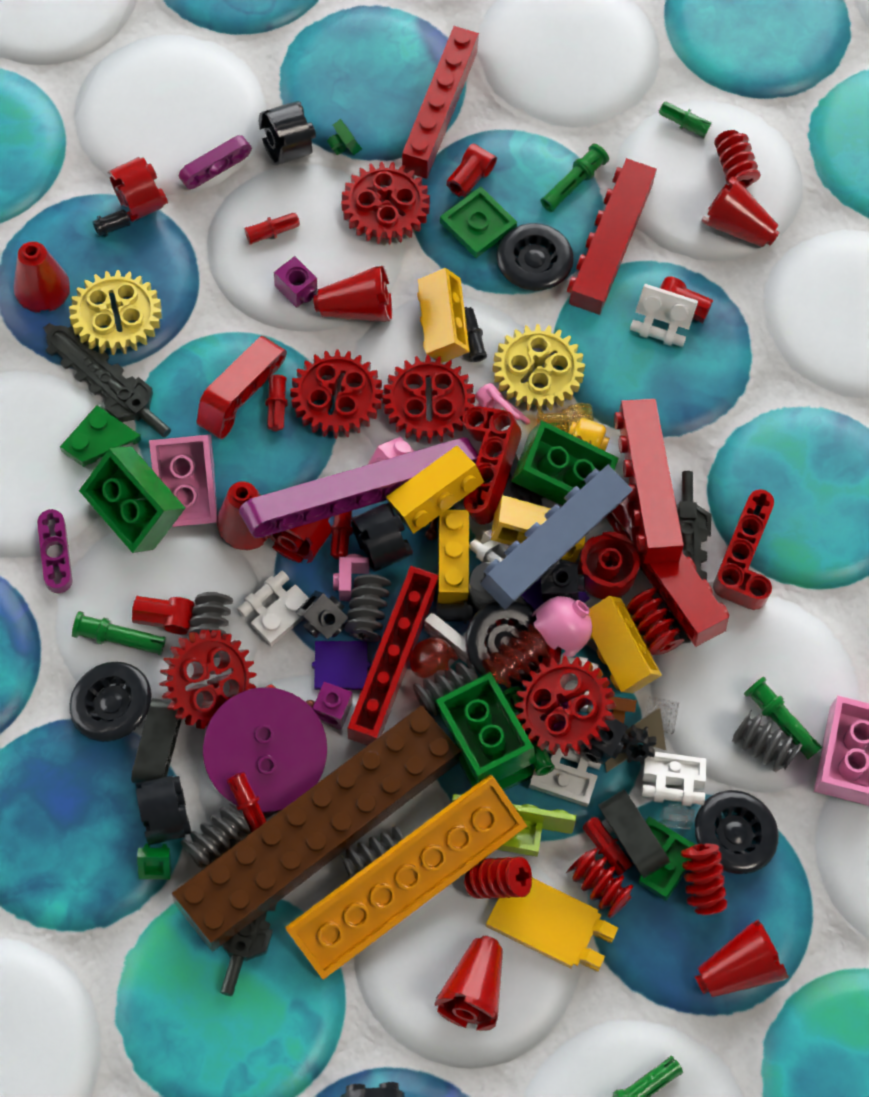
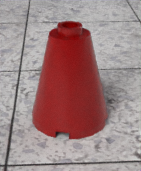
(741, 215)
(39, 279)
(357, 297)
(229, 521)
(742, 964)
(474, 986)

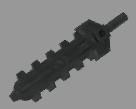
(125, 398)
(695, 528)
(246, 945)

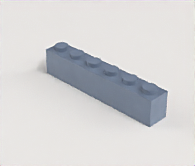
(555, 537)

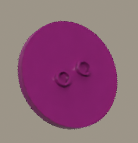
(271, 740)

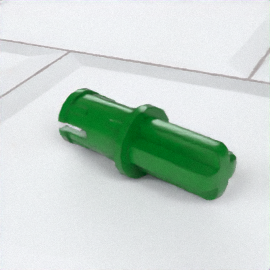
(685, 119)

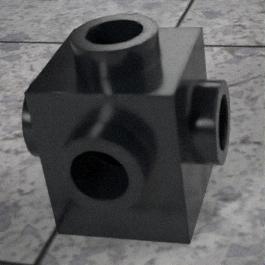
(562, 580)
(322, 615)
(610, 744)

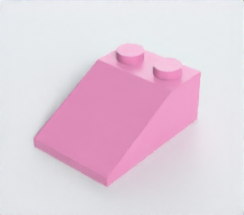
(189, 473)

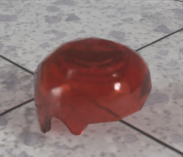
(431, 656)

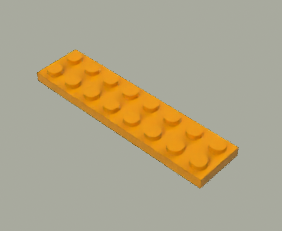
(406, 877)

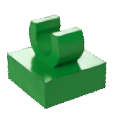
(343, 139)
(154, 862)

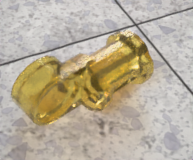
(566, 417)

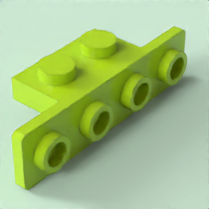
(536, 819)

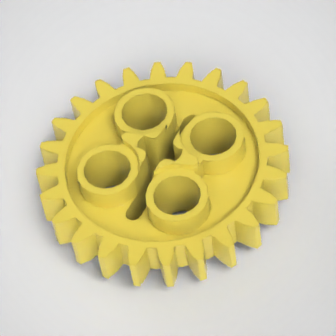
(89, 317)
(557, 383)

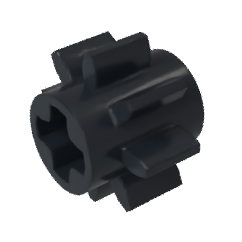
(641, 751)

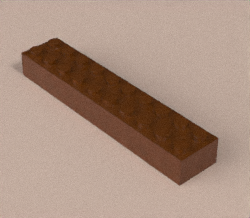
(315, 828)

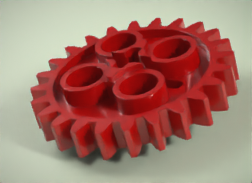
(385, 203)
(362, 399)
(401, 399)
(200, 653)
(578, 728)

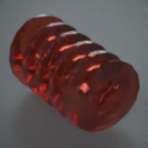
(517, 656)

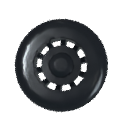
(533, 266)
(499, 635)
(117, 707)
(735, 833)

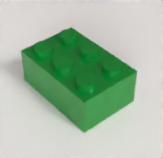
(557, 462)
(132, 499)
(486, 729)

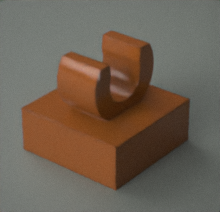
(623, 705)

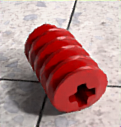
(737, 157)
(652, 624)
(499, 878)
(706, 878)
(601, 881)

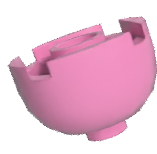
(564, 624)

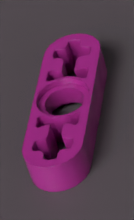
(215, 162)
(46, 541)

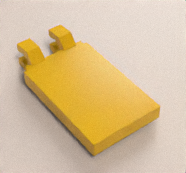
(552, 925)

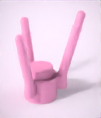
(490, 397)

